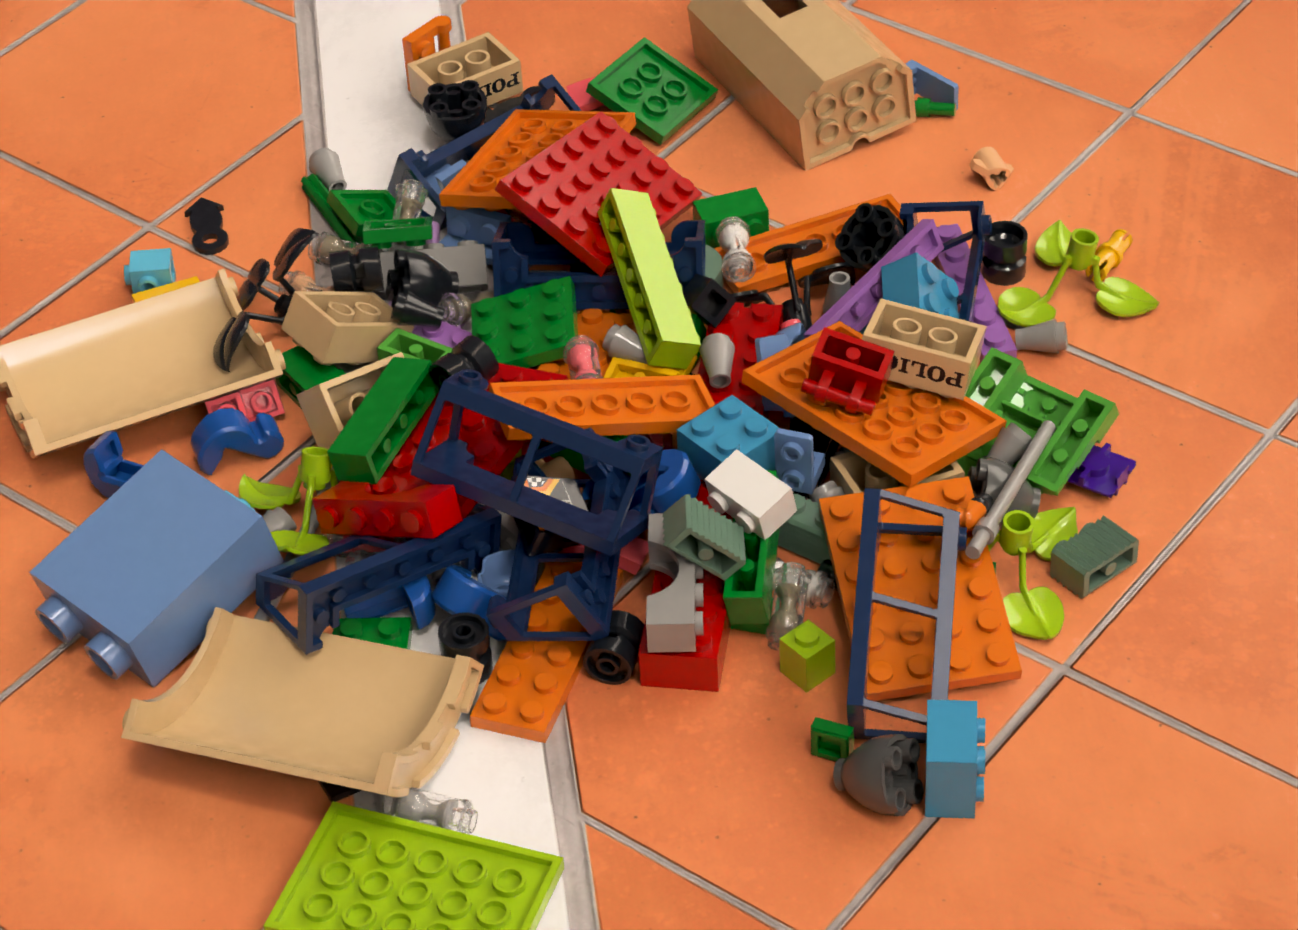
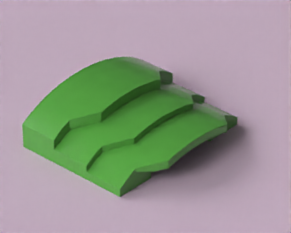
(1010, 393)

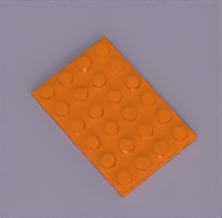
(512, 145)
(909, 430)
(910, 571)

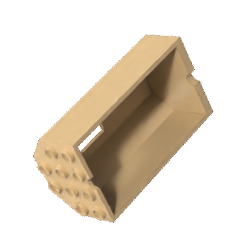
(804, 72)

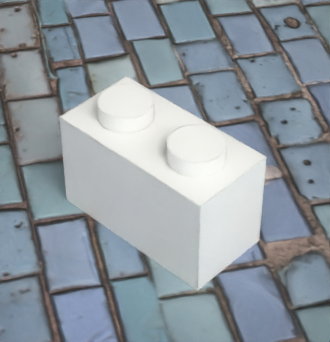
(750, 495)

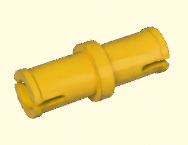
(1111, 253)

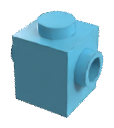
(149, 269)

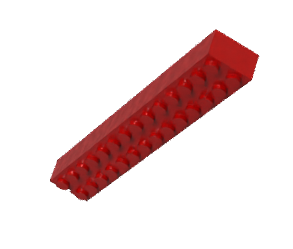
(704, 667)

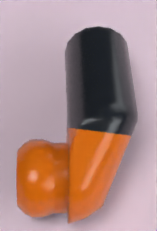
(975, 510)

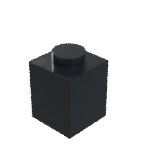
(708, 299)

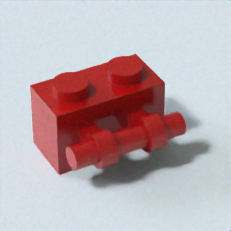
(848, 372)

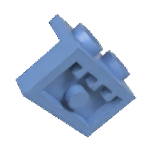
(473, 225)

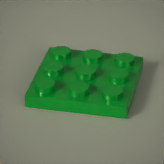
(653, 87)
(528, 323)

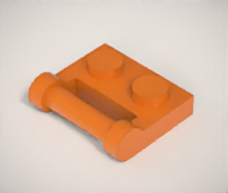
(421, 41)

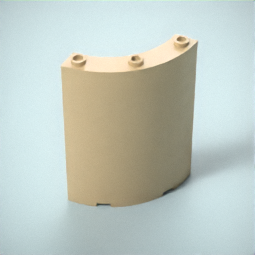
(129, 366)
(335, 716)

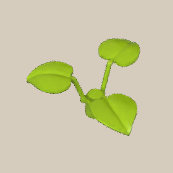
(1073, 250)
(315, 473)
(1039, 610)

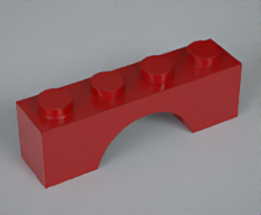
(414, 513)

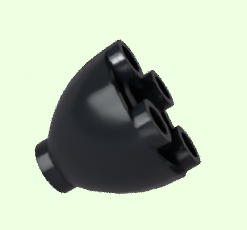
(454, 108)
(868, 236)
(421, 276)

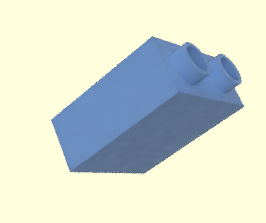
(153, 569)

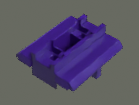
(1103, 471)

